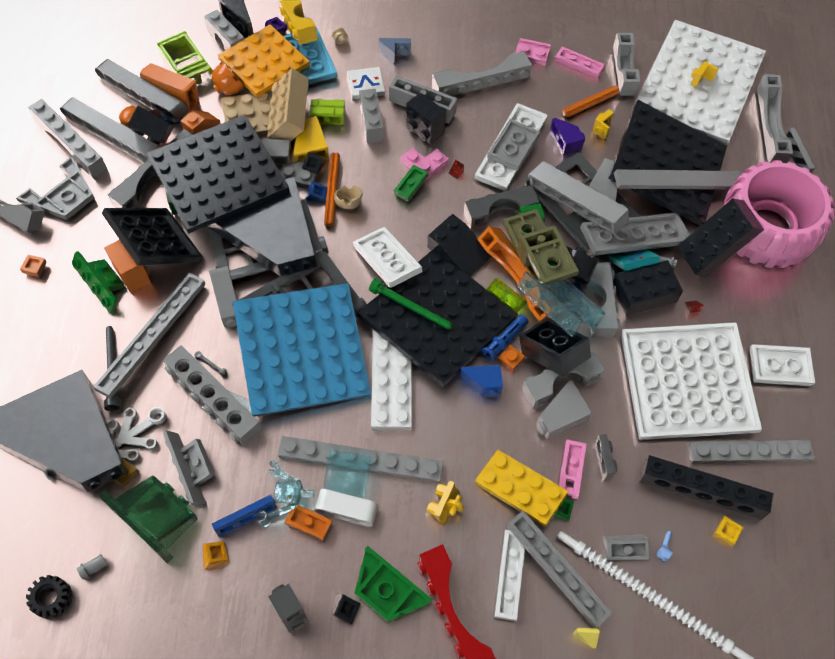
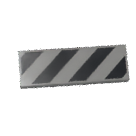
(800, 154)

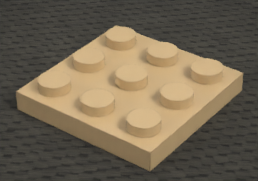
(254, 108)

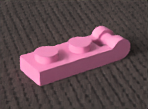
(572, 467)

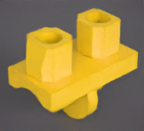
(448, 504)

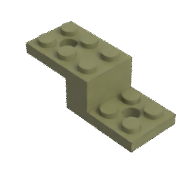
(540, 247)

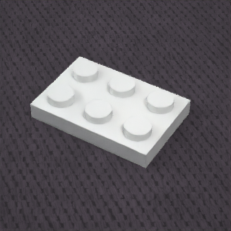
(782, 365)

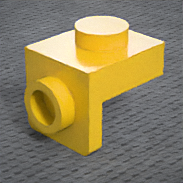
(705, 71)
(602, 123)

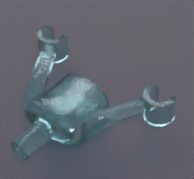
(284, 493)

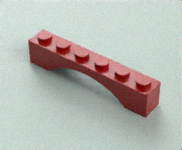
(437, 567)

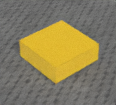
(728, 531)

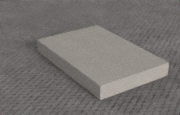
(513, 144)

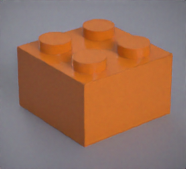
(131, 274)

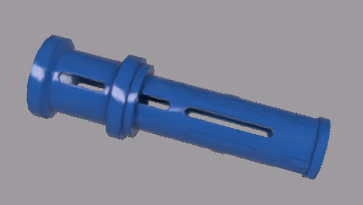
(500, 342)

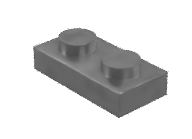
(604, 451)

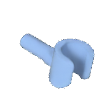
(665, 553)

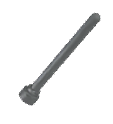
(114, 403)

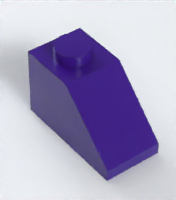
(567, 136)

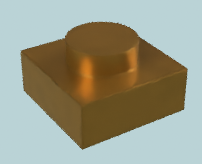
(132, 471)

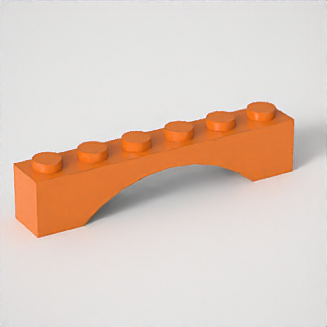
(502, 249)

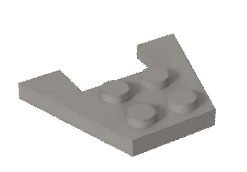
(66, 196)

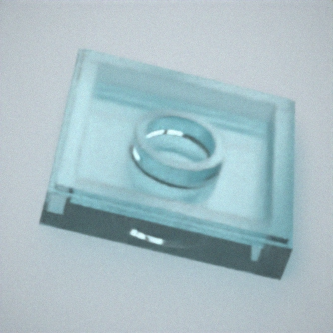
(347, 473)

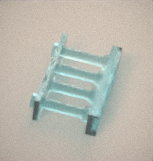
(562, 303)

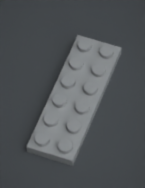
(636, 234)

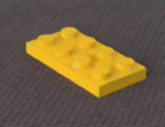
(521, 487)

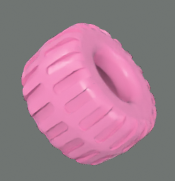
(796, 198)

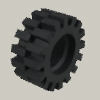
(50, 582)

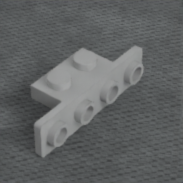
(191, 465)

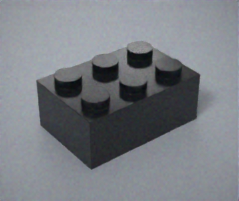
(647, 287)
(554, 347)

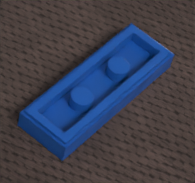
(243, 516)

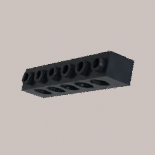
(706, 487)

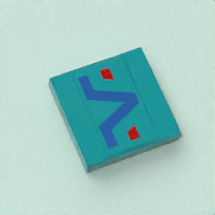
(634, 259)

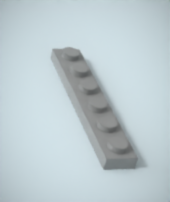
(751, 451)
(559, 570)

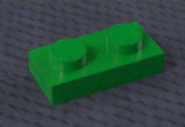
(411, 183)

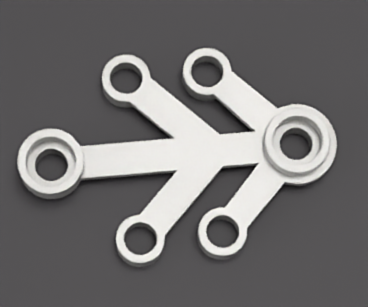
(128, 436)

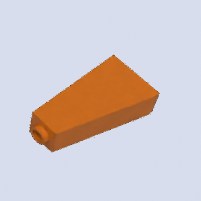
(172, 83)

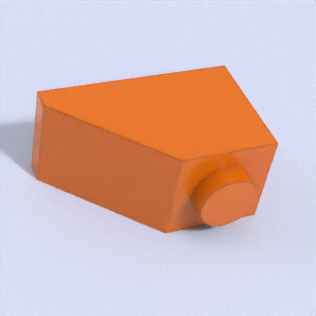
(199, 121)

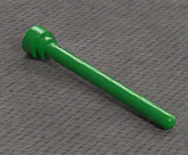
(378, 287)

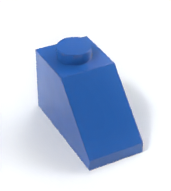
(483, 379)

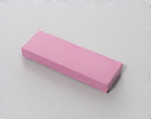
(580, 62)

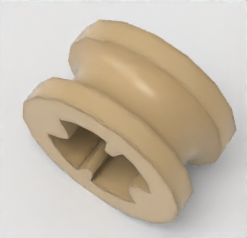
(339, 35)

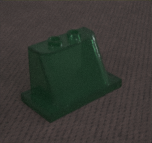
(153, 513)

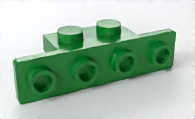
(99, 278)

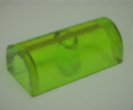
(506, 295)

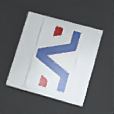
(365, 79)

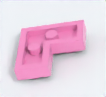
(431, 163)

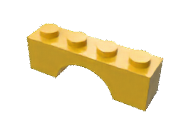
(302, 28)

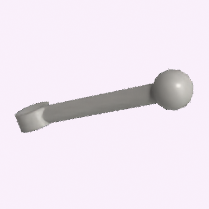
(198, 355)

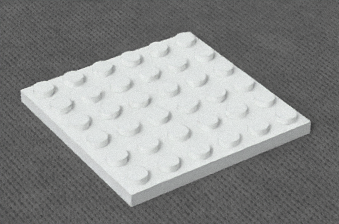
(689, 381)

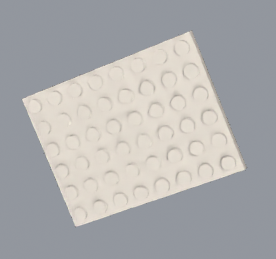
(714, 104)

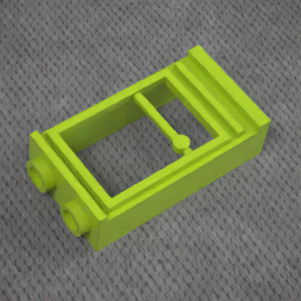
(191, 70)

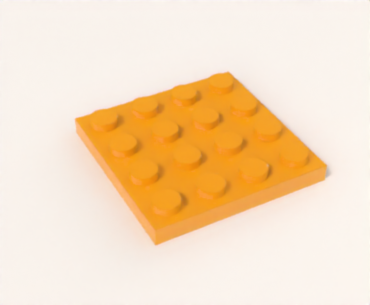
(262, 60)

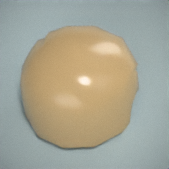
(348, 198)

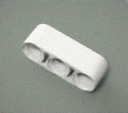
(346, 507)

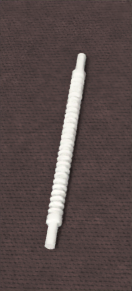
(727, 645)

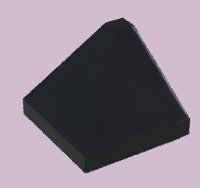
(313, 163)
(345, 608)

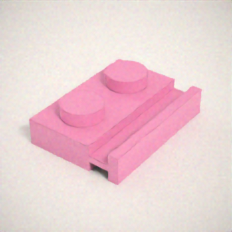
(535, 51)

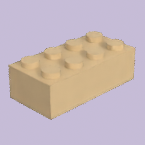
(288, 106)

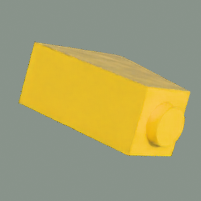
(310, 141)

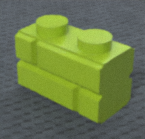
(328, 111)

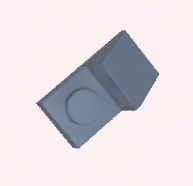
(394, 46)

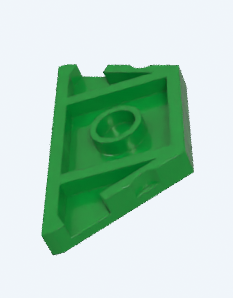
(387, 589)

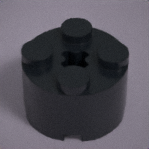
(585, 263)

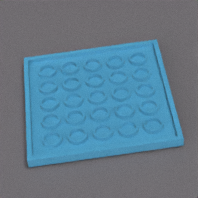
(300, 349)

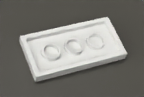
(387, 257)

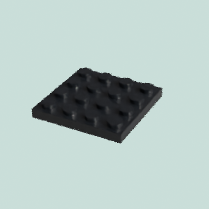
(151, 236)

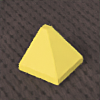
(588, 636)

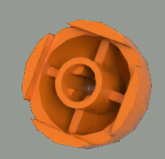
(225, 80)

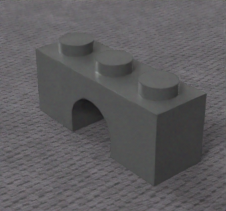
(288, 607)

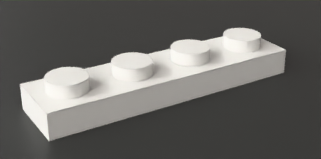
(509, 578)

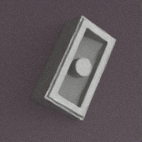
(627, 547)

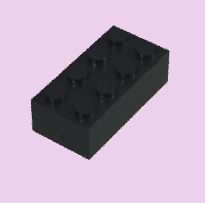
(720, 237)

